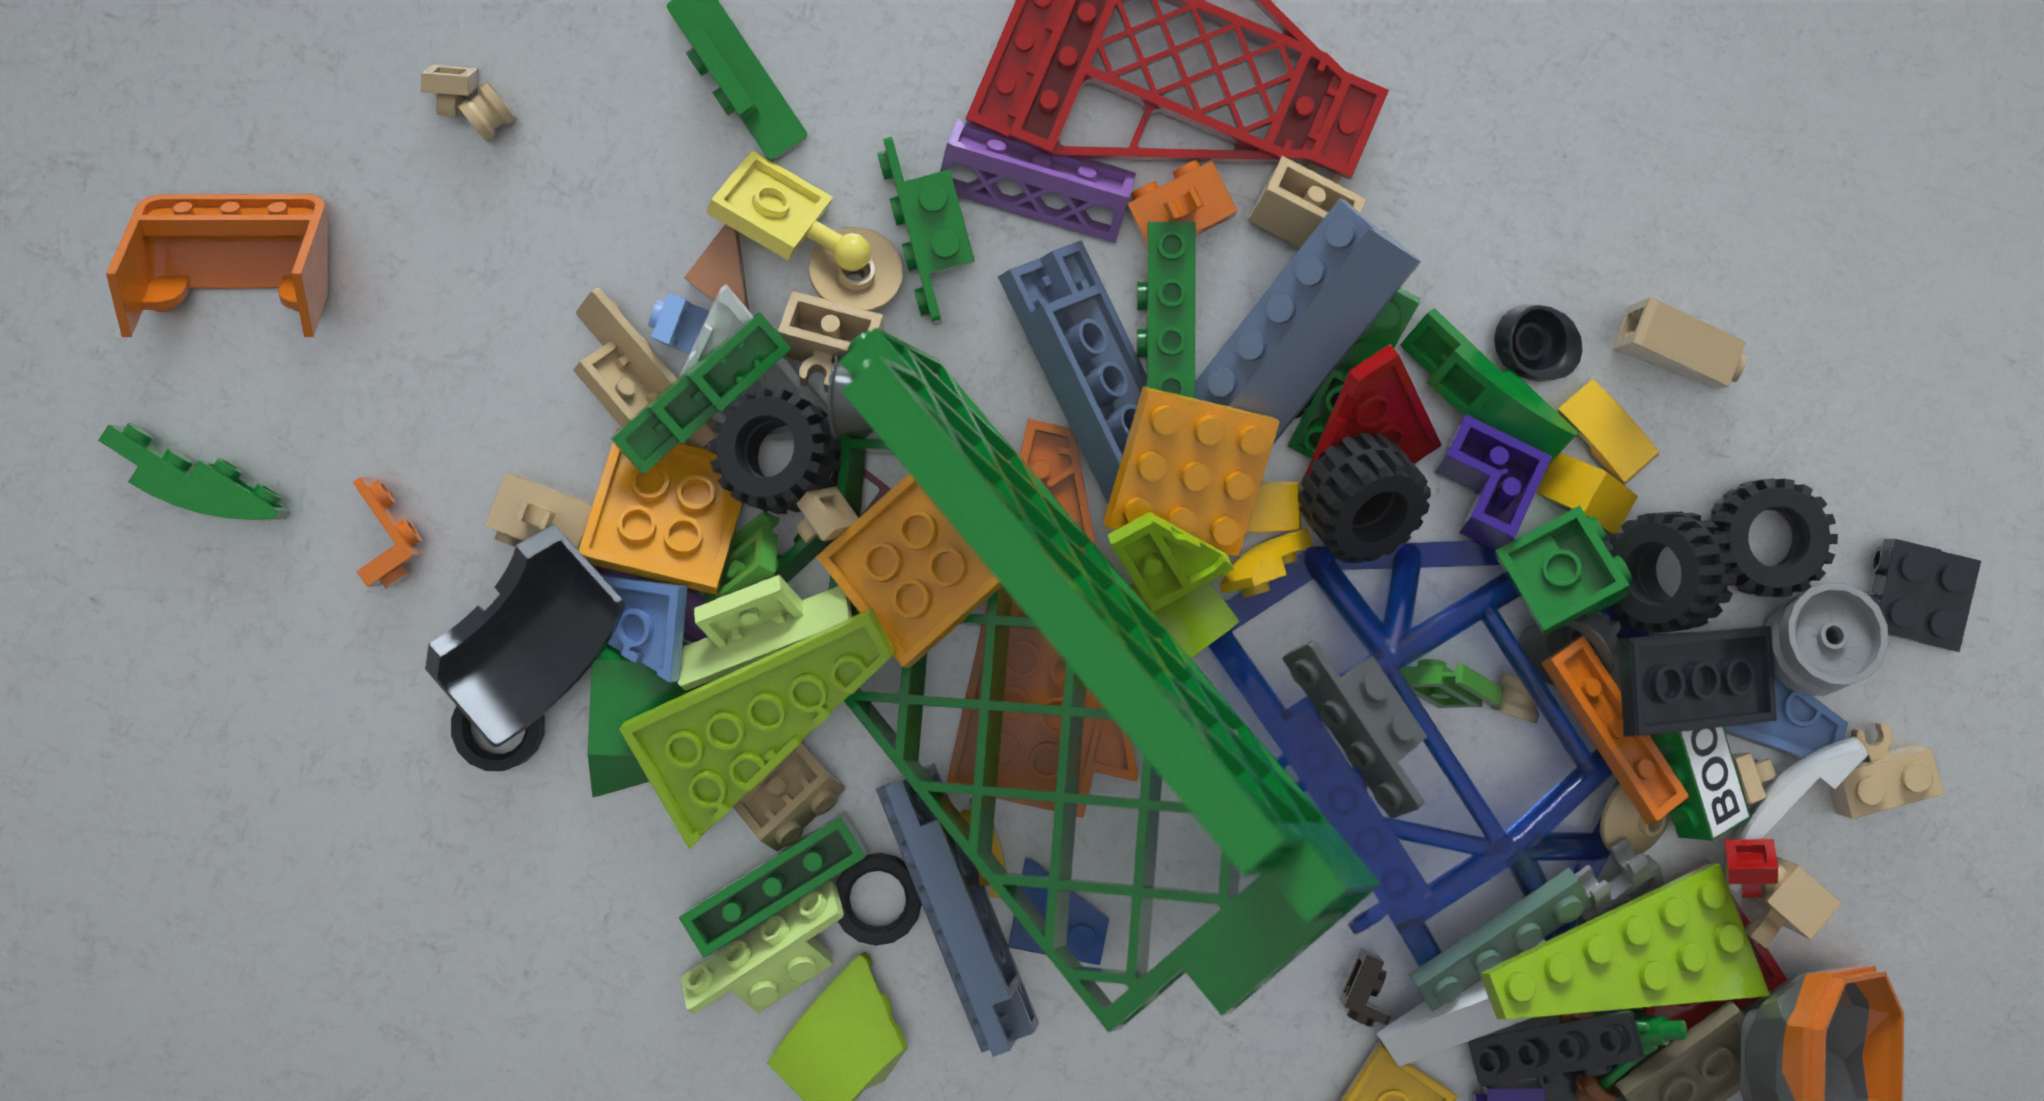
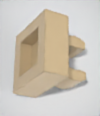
(450, 84)
(825, 514)
(1752, 775)

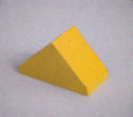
(1599, 494)

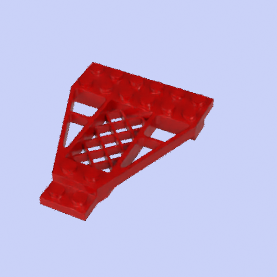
(1050, 55)

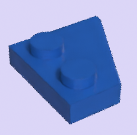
(1085, 927)

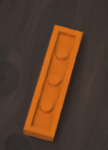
(1598, 708)

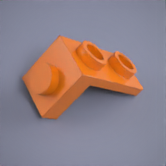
(390, 565)

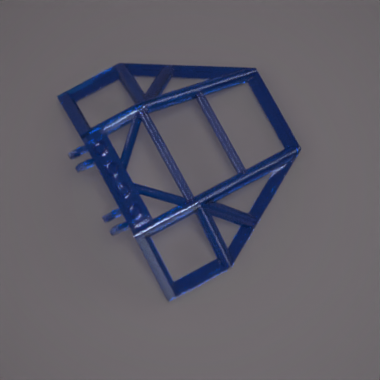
(1341, 790)

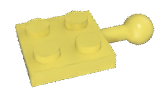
(782, 212)

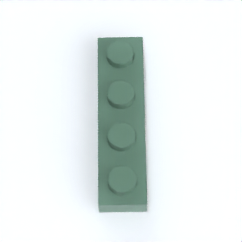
(1501, 938)

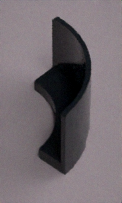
(531, 642)

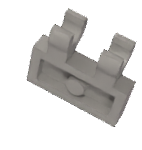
(1637, 877)

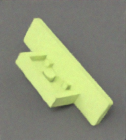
(755, 625)
(770, 957)

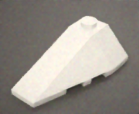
(1429, 1032)

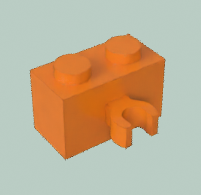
(1192, 196)

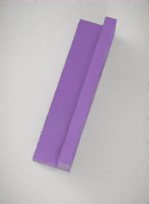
(1079, 180)

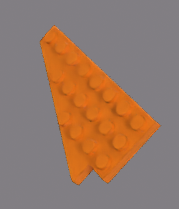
(1037, 670)

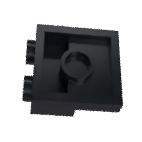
(1923, 592)

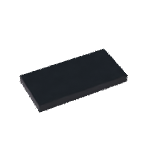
(1696, 680)

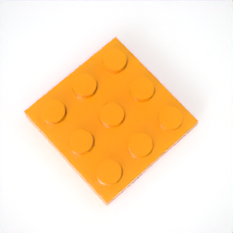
(1192, 467)
(665, 523)
(909, 570)

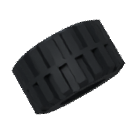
(740, 444)
(1364, 498)
(1809, 536)
(1702, 564)

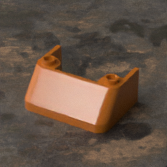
(221, 243)

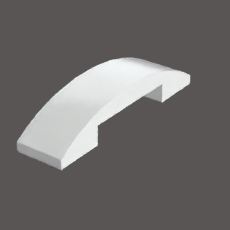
(1830, 763)

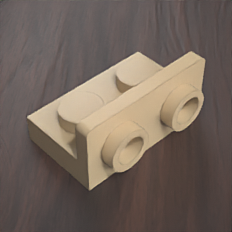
(789, 798)

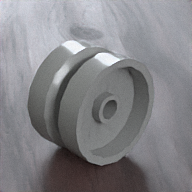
(1827, 639)

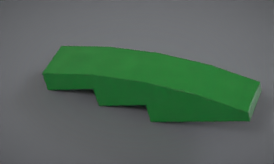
(700, 393)

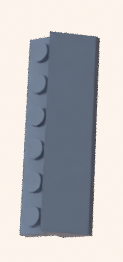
(1308, 318)
(1080, 352)
(960, 920)

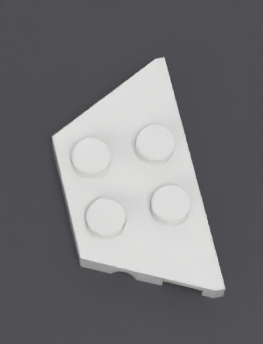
(725, 318)

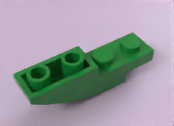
(1384, 330)
(1481, 389)
(205, 489)

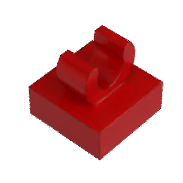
(1751, 864)

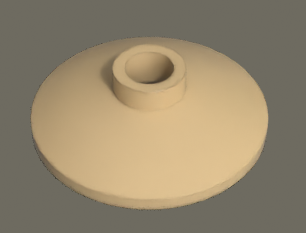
(880, 276)
(1623, 820)

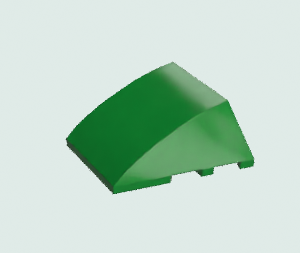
(616, 695)

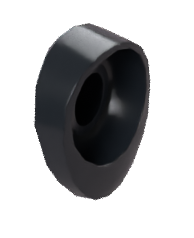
(1538, 343)

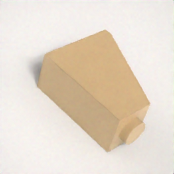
(1680, 344)

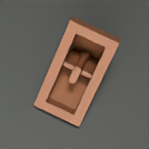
(719, 266)

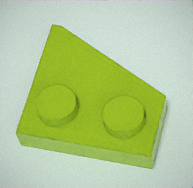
(1166, 559)

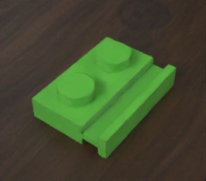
(751, 556)
(1450, 688)

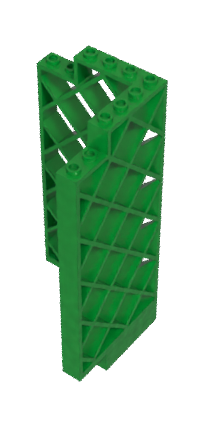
(1143, 684)

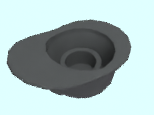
(841, 413)
(1597, 630)

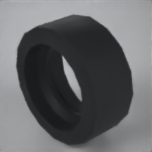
(487, 761)
(883, 934)

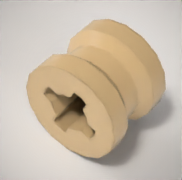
(487, 111)
(1517, 700)

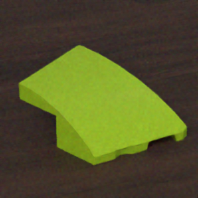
(1195, 618)
(841, 1040)

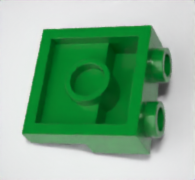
(1564, 570)

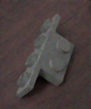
(1365, 720)

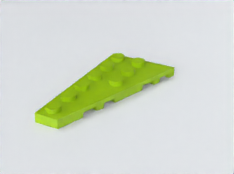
(735, 730)
(1650, 952)

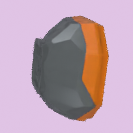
(1826, 1039)

